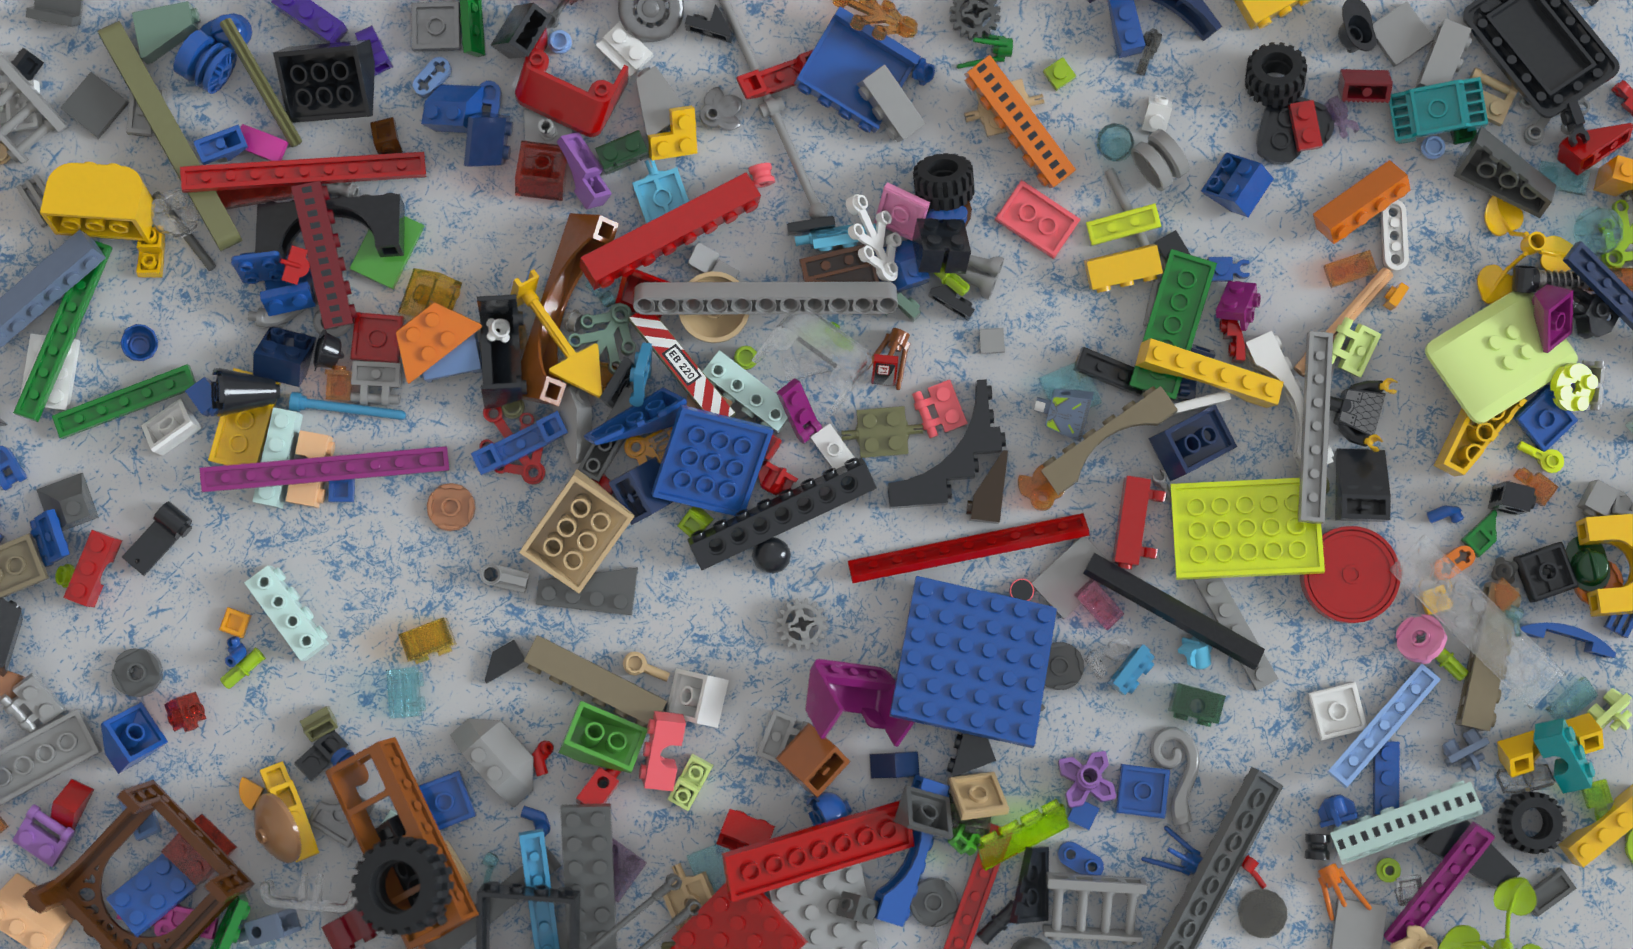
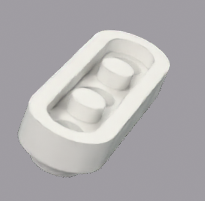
(1396, 247)

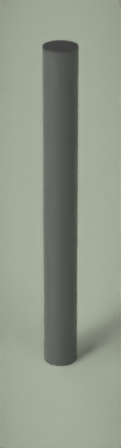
(194, 244)

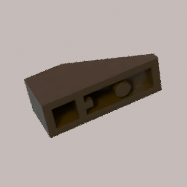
(988, 498)

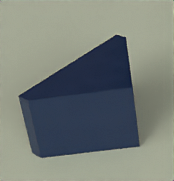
(894, 765)

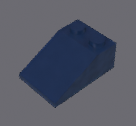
(487, 139)
(1192, 442)

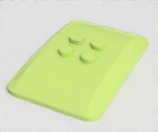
(1496, 357)

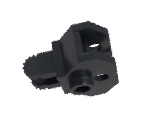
(1592, 314)

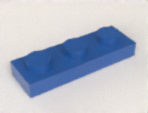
(1386, 777)

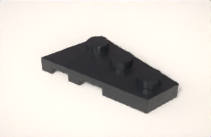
(1032, 893)

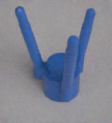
(1188, 860)

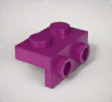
(1239, 303)

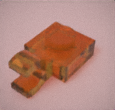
(1544, 487)

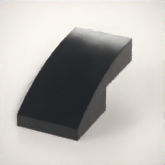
(320, 755)

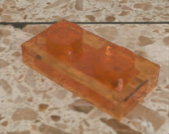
(1350, 269)

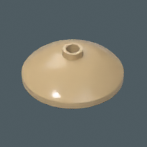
(714, 327)

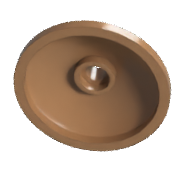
(276, 828)

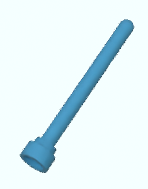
(299, 402)

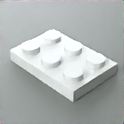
(62, 391)

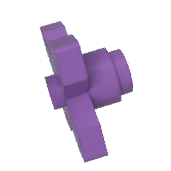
(1075, 771)

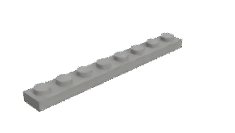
(1315, 427)

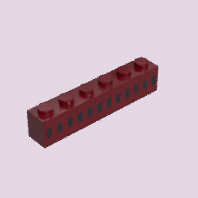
(323, 255)

